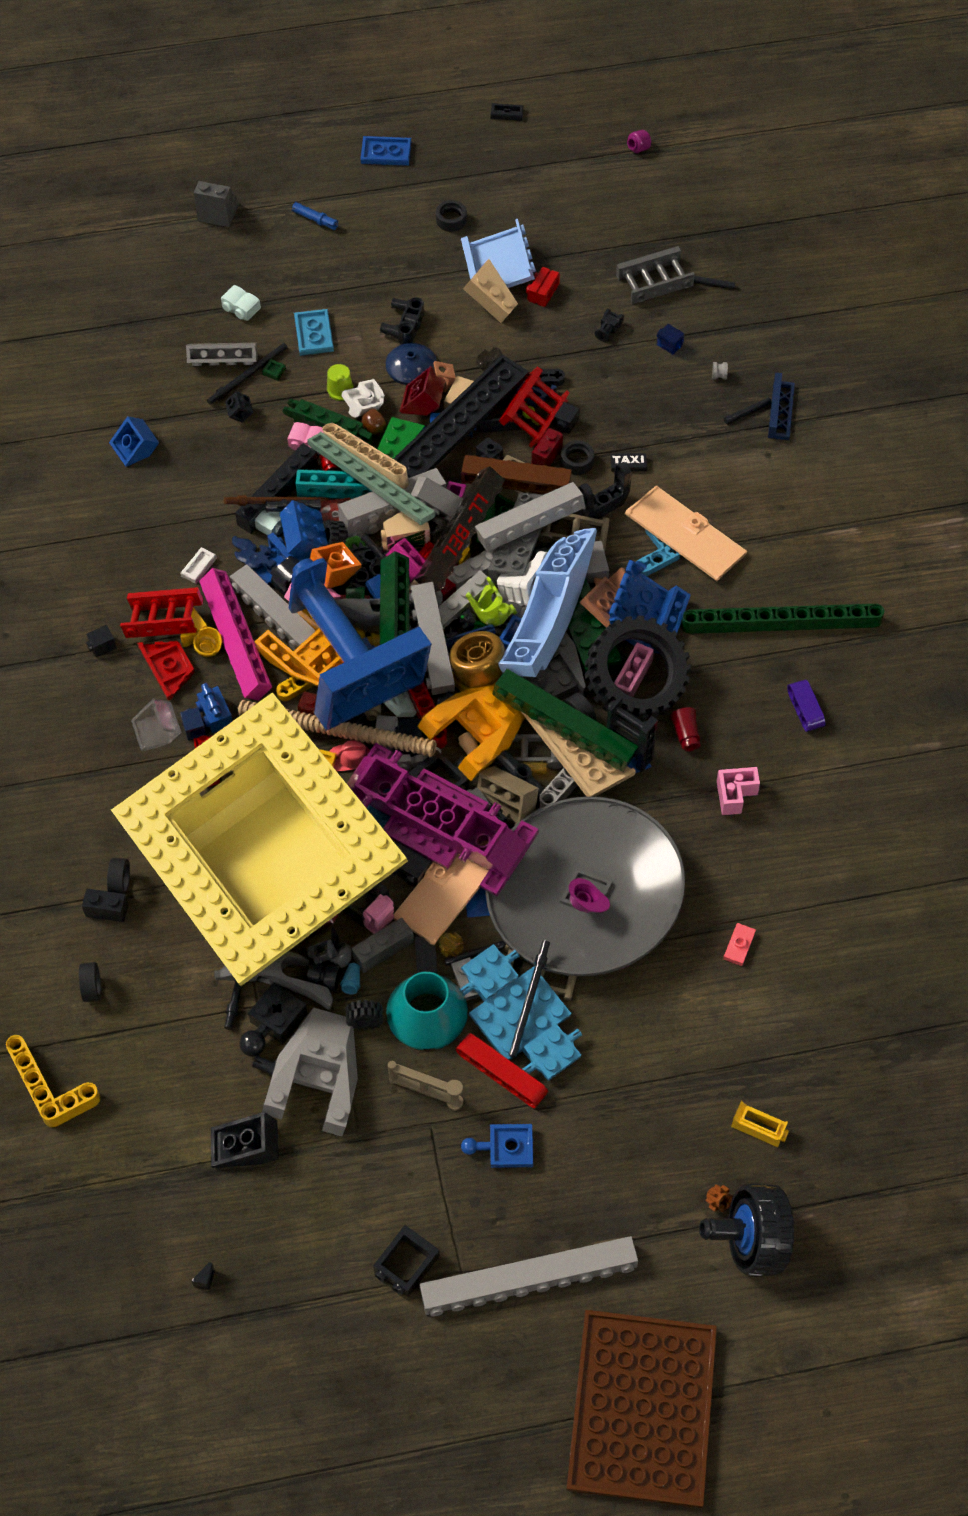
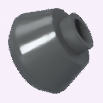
(344, 955)

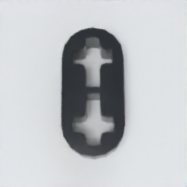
(549, 377)

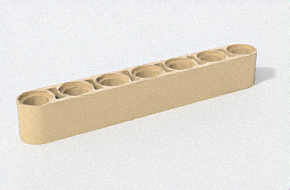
(376, 459)

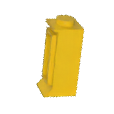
(758, 1131)

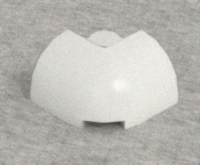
(363, 398)

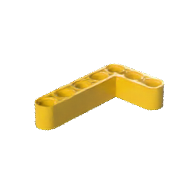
(40, 1088)

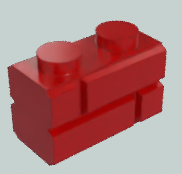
(543, 286)

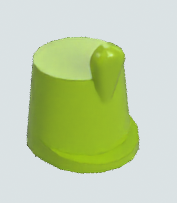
(338, 381)

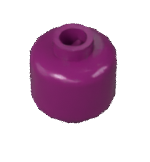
(639, 141)

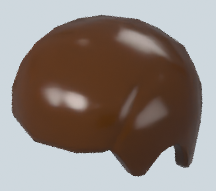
(374, 422)

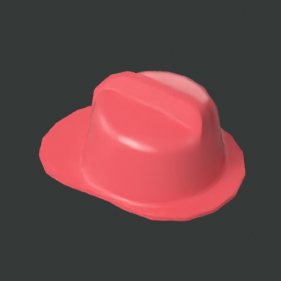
(349, 755)

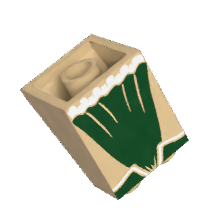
(402, 527)

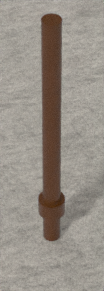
(243, 500)

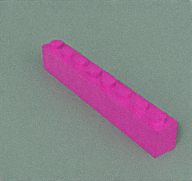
(235, 634)

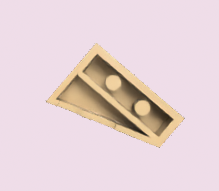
(491, 292)

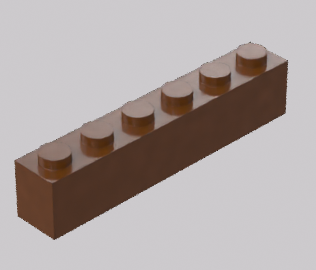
(518, 475)

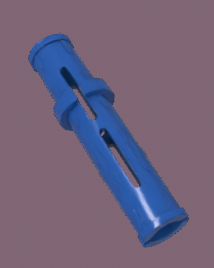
(320, 218)

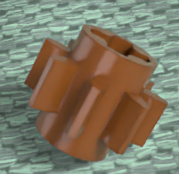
(719, 1198)

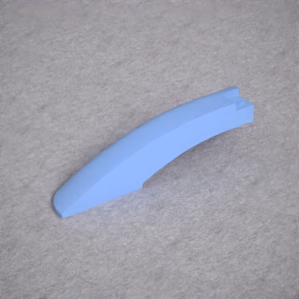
(550, 604)

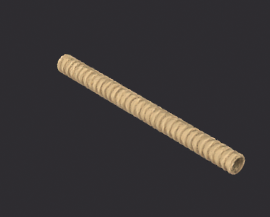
(359, 732)

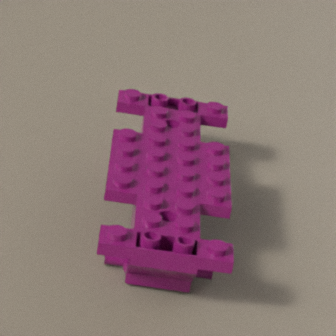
(440, 818)

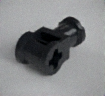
(609, 324)

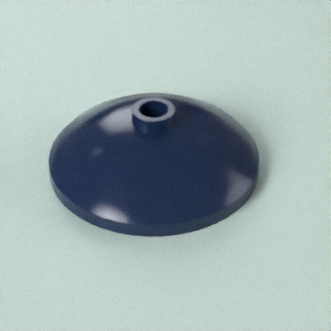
(408, 362)

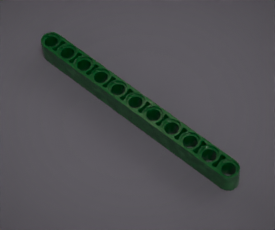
(791, 614)

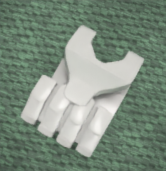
(517, 587)

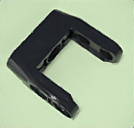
(610, 498)

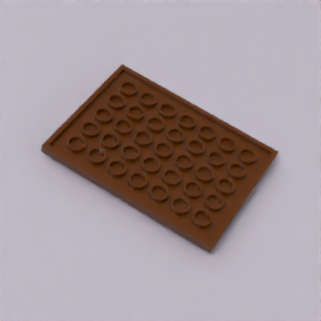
(642, 1409)

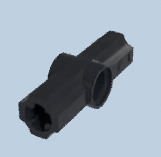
(522, 771)

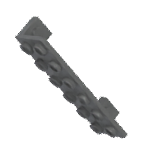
(515, 555)

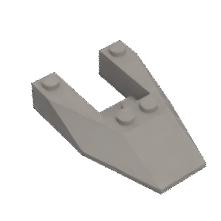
(321, 1058)

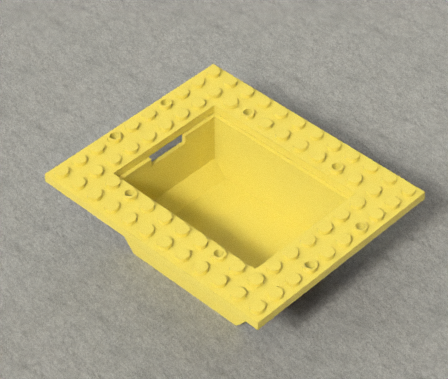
(258, 839)

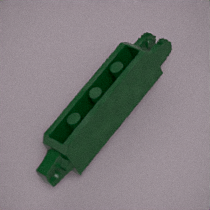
(315, 415)

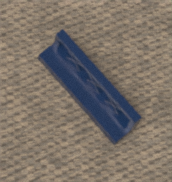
(775, 406)

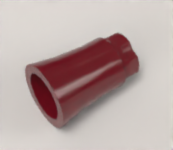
(686, 728)

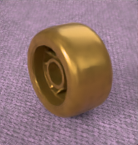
(476, 659)

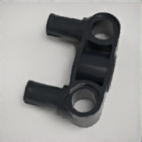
(410, 319)

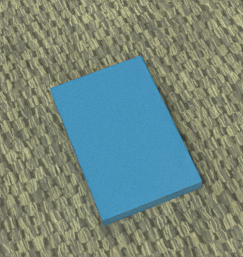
(313, 332)

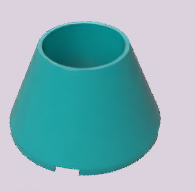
(429, 1028)

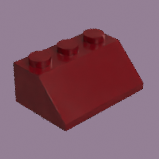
(423, 394)

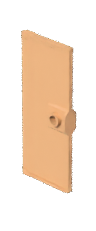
(686, 533)
(441, 897)

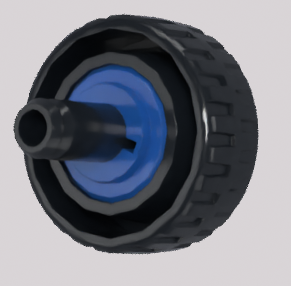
(757, 1229)

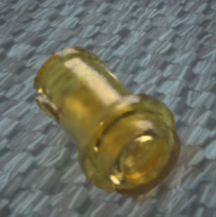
(537, 767)

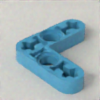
(662, 552)

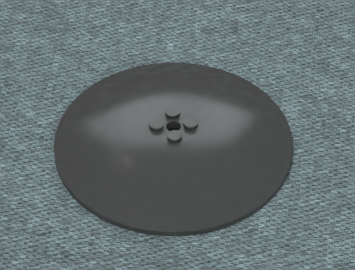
(619, 853)

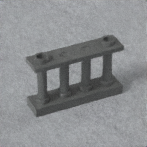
(652, 262)

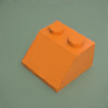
(340, 563)

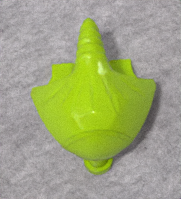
(491, 611)

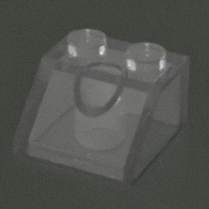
(155, 725)

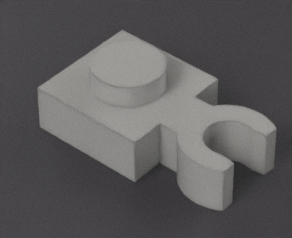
(407, 762)

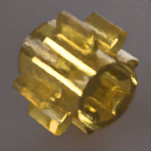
(451, 944)

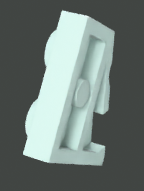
(401, 705)

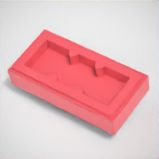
(739, 944)

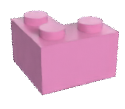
(735, 784)

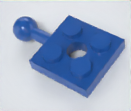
(500, 1155)

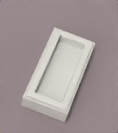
(198, 565)

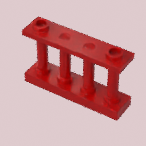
(518, 403)
(160, 600)

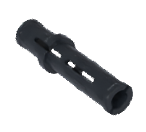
(278, 506)

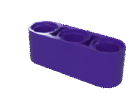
(806, 705)

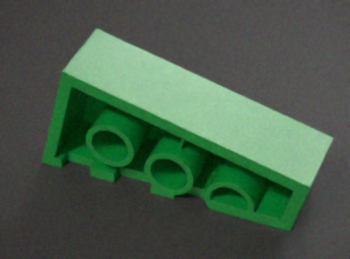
(398, 436)

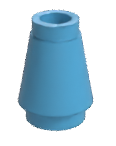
(351, 979)

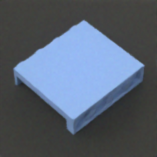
(506, 252)

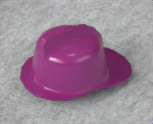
(586, 897)

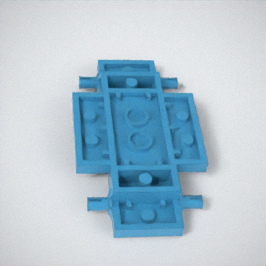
(498, 1016)

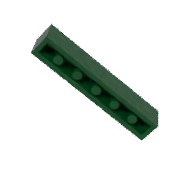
(394, 596)

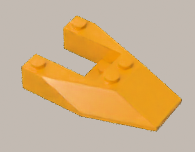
(307, 660)
(484, 717)

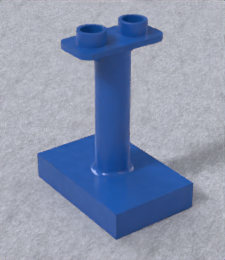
(366, 675)

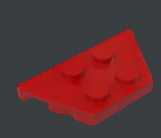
(168, 665)

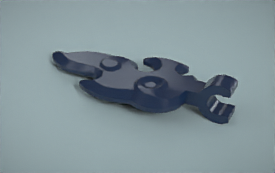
(250, 557)

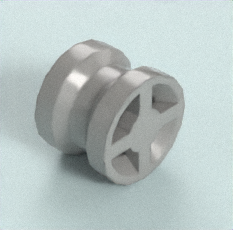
(719, 370)

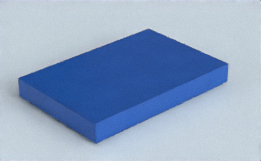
(385, 150)

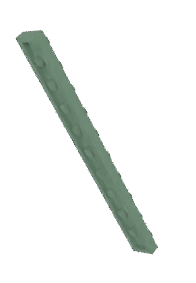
(371, 478)

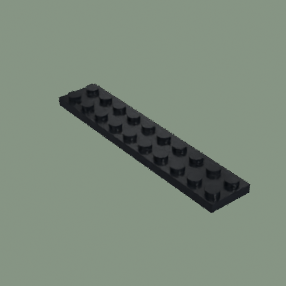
(462, 416)

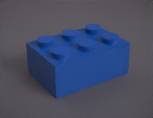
(302, 529)

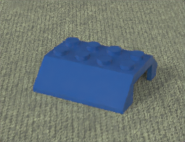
(646, 598)

